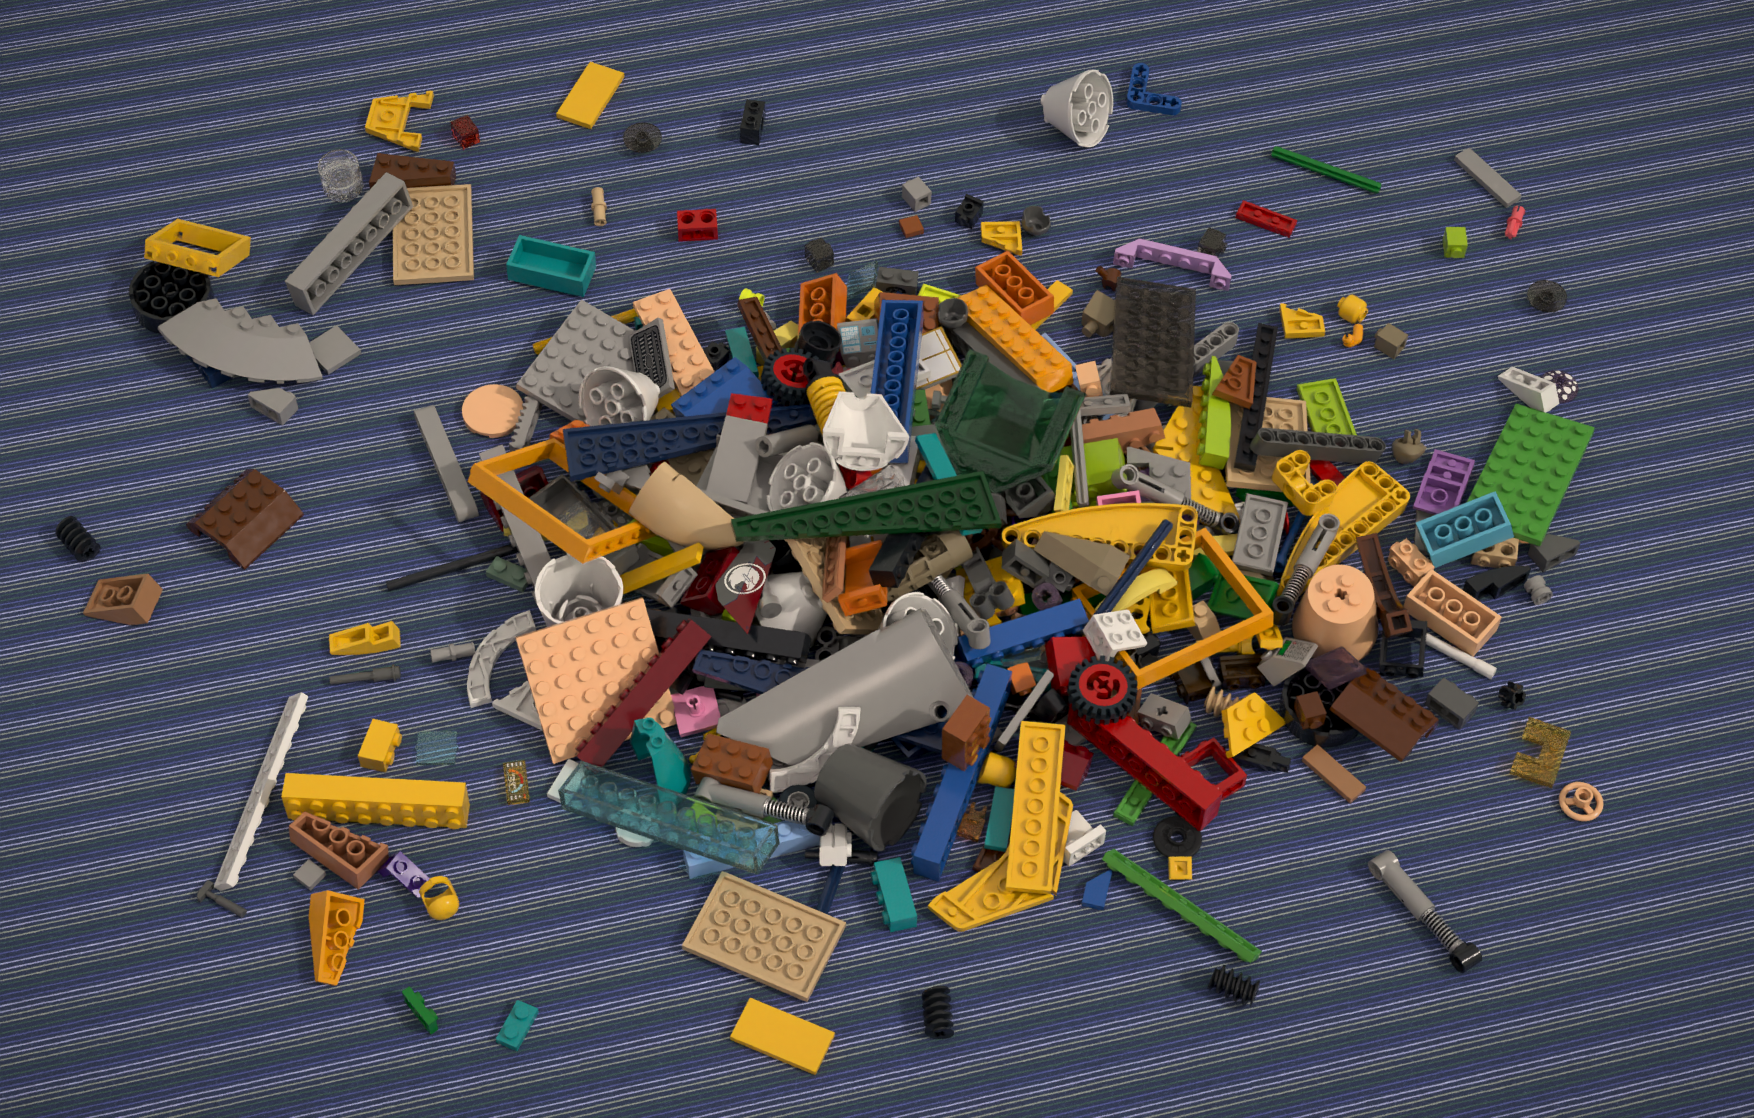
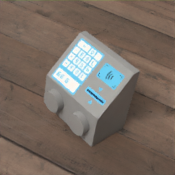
(858, 341)

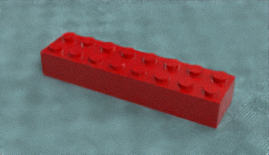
(1153, 766)

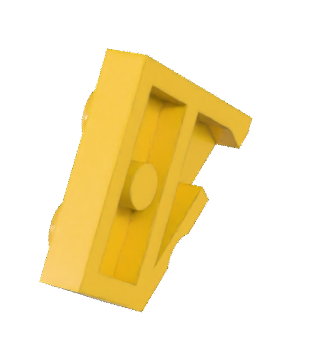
(1003, 235)
(1301, 323)

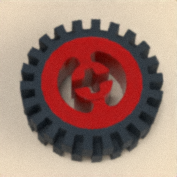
(778, 375)
(1105, 678)

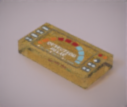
(516, 782)

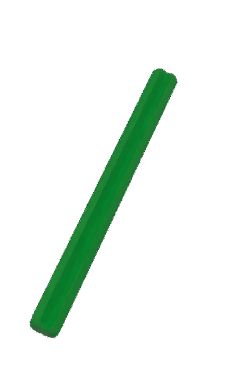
(1326, 169)

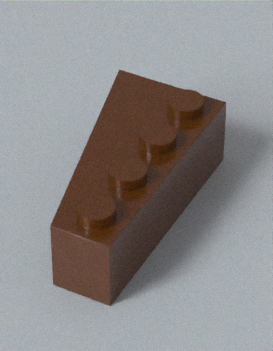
(414, 170)

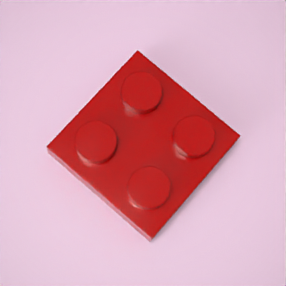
(750, 407)

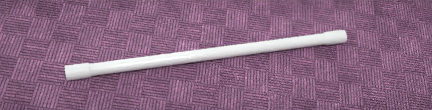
(1476, 664)

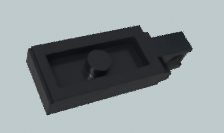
(1263, 758)

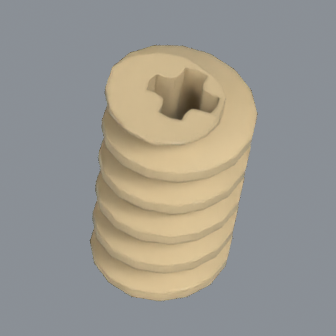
(1218, 702)

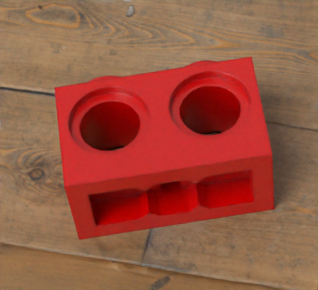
(697, 225)

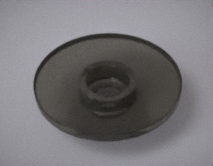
(642, 137)
(1547, 296)

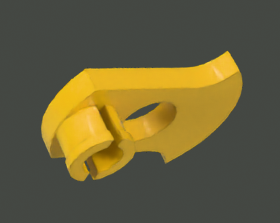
(1141, 607)

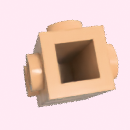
(1409, 561)

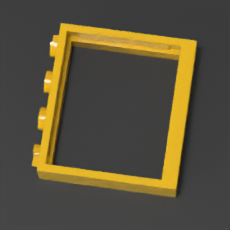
(233, 247)

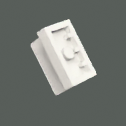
(1113, 633)
(1082, 839)

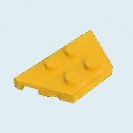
(1248, 723)

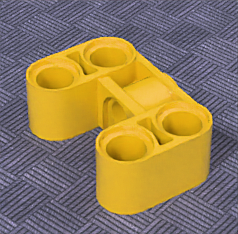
(1305, 496)

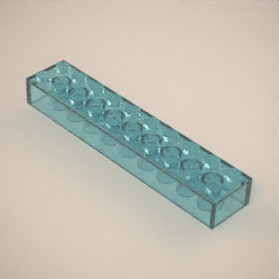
(669, 817)

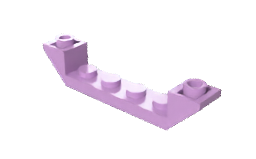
(1175, 256)

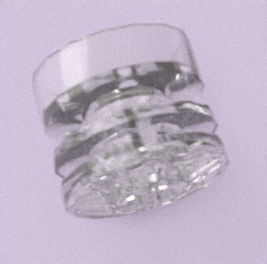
(340, 175)

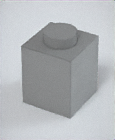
(916, 194)

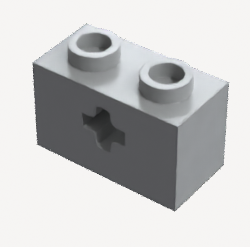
(1164, 716)

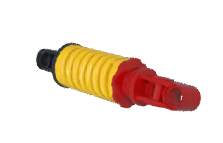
(822, 392)

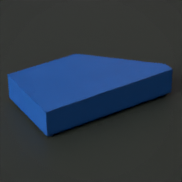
(1096, 891)

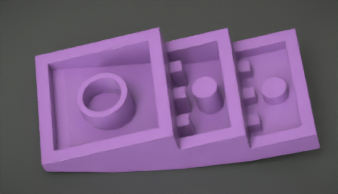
(1443, 482)

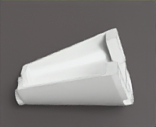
(863, 432)

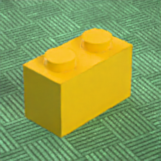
(379, 745)

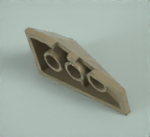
(1088, 561)

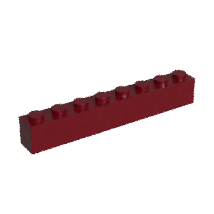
(643, 694)

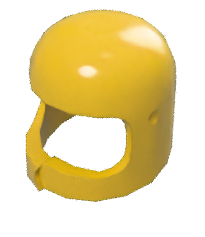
(997, 771)
(443, 905)

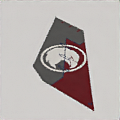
(744, 580)

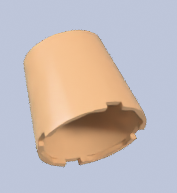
(1338, 612)

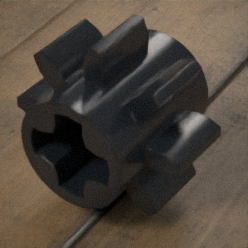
(1512, 695)

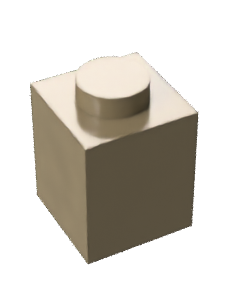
(1390, 340)

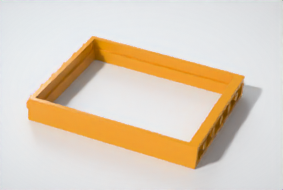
(484, 479)
(1259, 622)

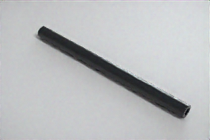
(450, 567)

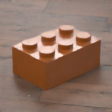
(930, 307)
(966, 733)
(732, 763)

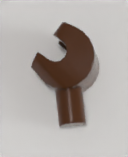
(1108, 276)

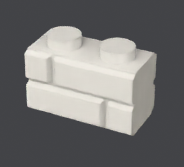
(835, 846)

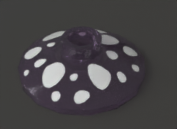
(1565, 384)

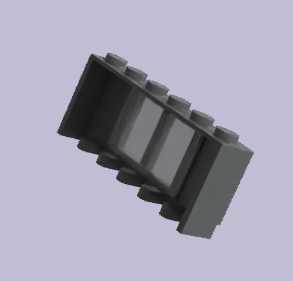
(575, 510)

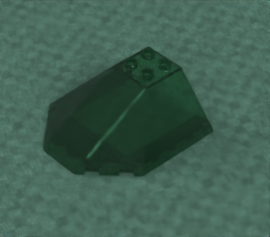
(1004, 424)

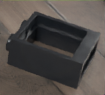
(1409, 670)

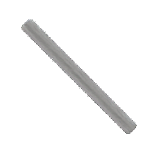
(1079, 462)

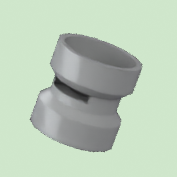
(1538, 590)

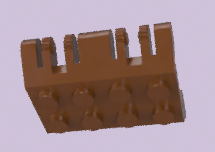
(247, 517)
(1384, 714)

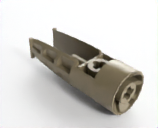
(937, 555)

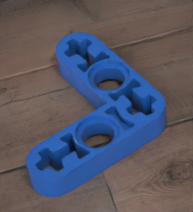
(1145, 97)

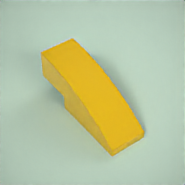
(365, 639)

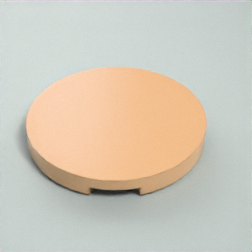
(492, 410)

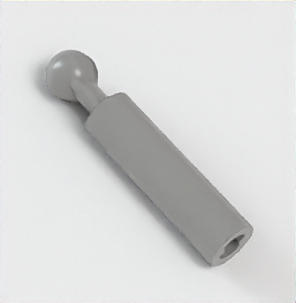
(786, 440)

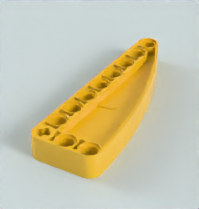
(1364, 506)
(1120, 525)

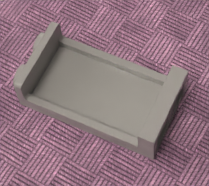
(668, 589)

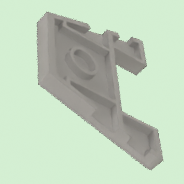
(1163, 468)

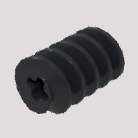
(77, 539)
(1234, 985)
(937, 1013)

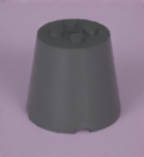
(871, 794)

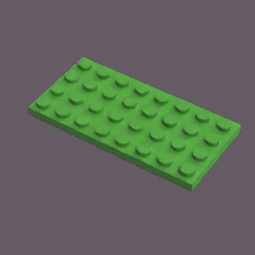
(1533, 468)

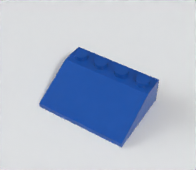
(714, 392)

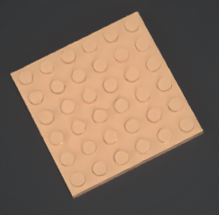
(584, 667)

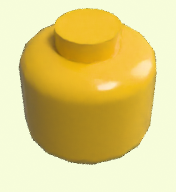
(1352, 309)

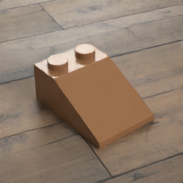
(124, 599)

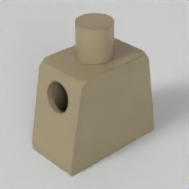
(1098, 315)

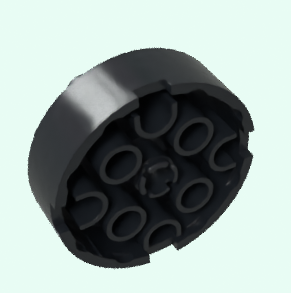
(164, 291)
(1334, 731)

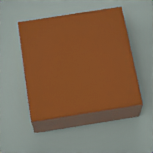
(911, 226)

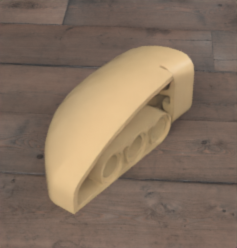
(682, 512)

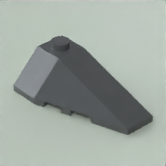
(1031, 498)

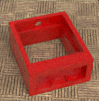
(1237, 776)

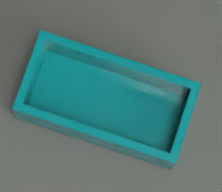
(551, 265)

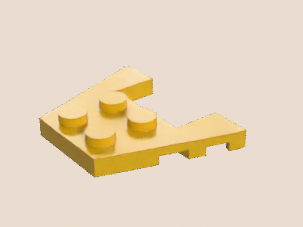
(389, 117)

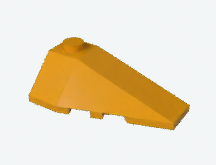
(332, 929)

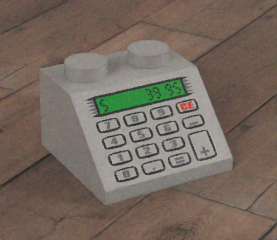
(1285, 661)

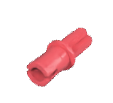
(1514, 222)

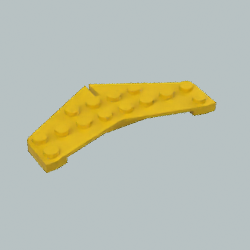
(1182, 444)
(985, 896)

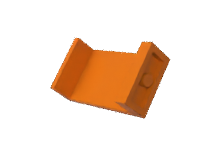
(859, 589)

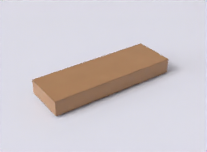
(1333, 774)

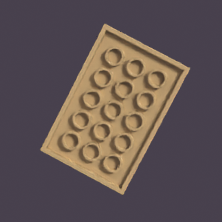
(435, 237)
(1278, 414)
(811, 556)
(764, 936)

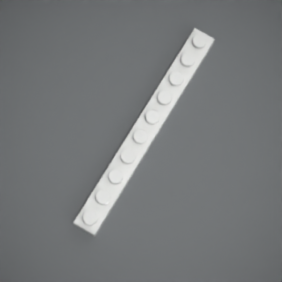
(261, 791)

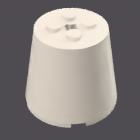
(574, 589)

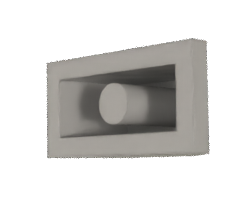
(274, 404)

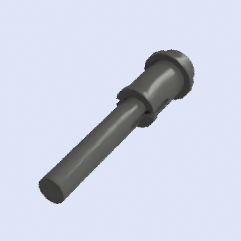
(377, 674)

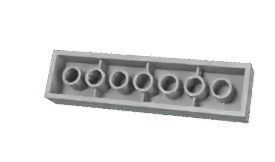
(349, 243)

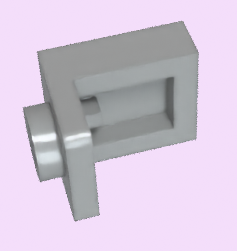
(612, 481)

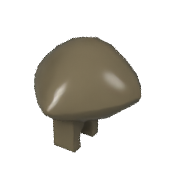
(1408, 449)

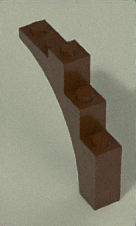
(1390, 611)

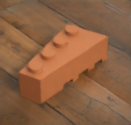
(1133, 430)
(339, 850)

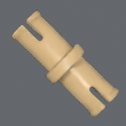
(598, 206)

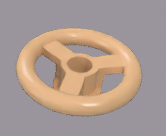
(1585, 792)

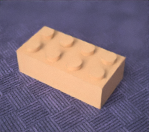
(1452, 613)

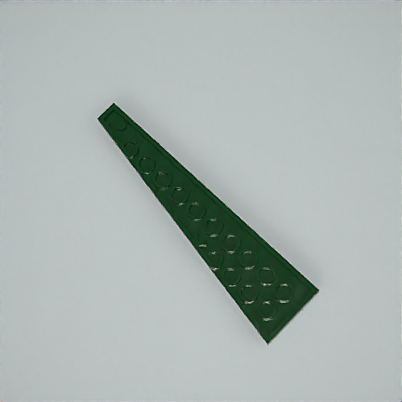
(928, 506)

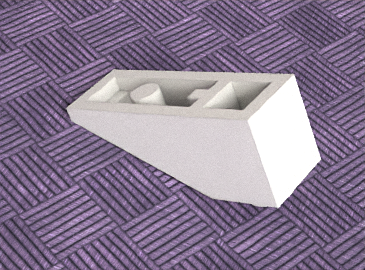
(1531, 389)

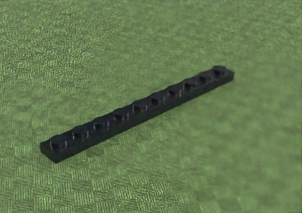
(1253, 418)

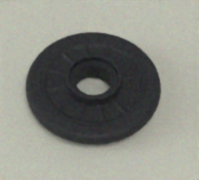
(1170, 848)

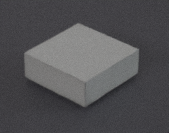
(309, 874)

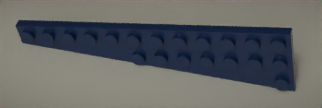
(643, 442)
(763, 676)

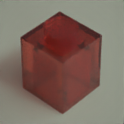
(465, 132)

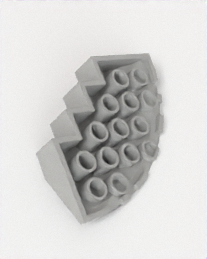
(242, 344)

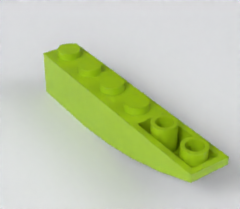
(1215, 420)

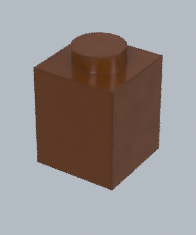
(1310, 710)

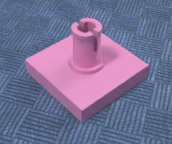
(696, 710)

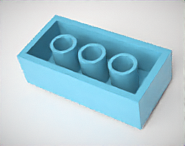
(1465, 529)

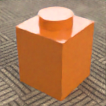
(1021, 679)

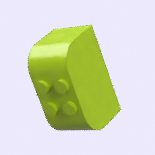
(1101, 461)

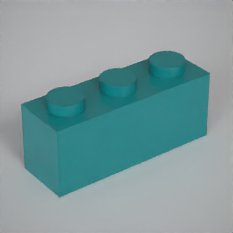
(894, 895)

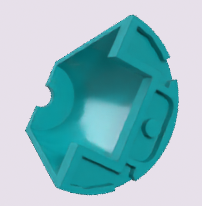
(668, 762)

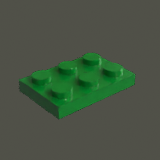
(1228, 603)

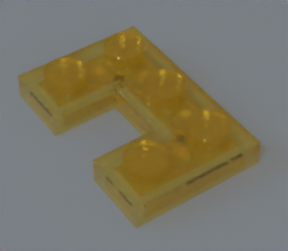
(1553, 743)

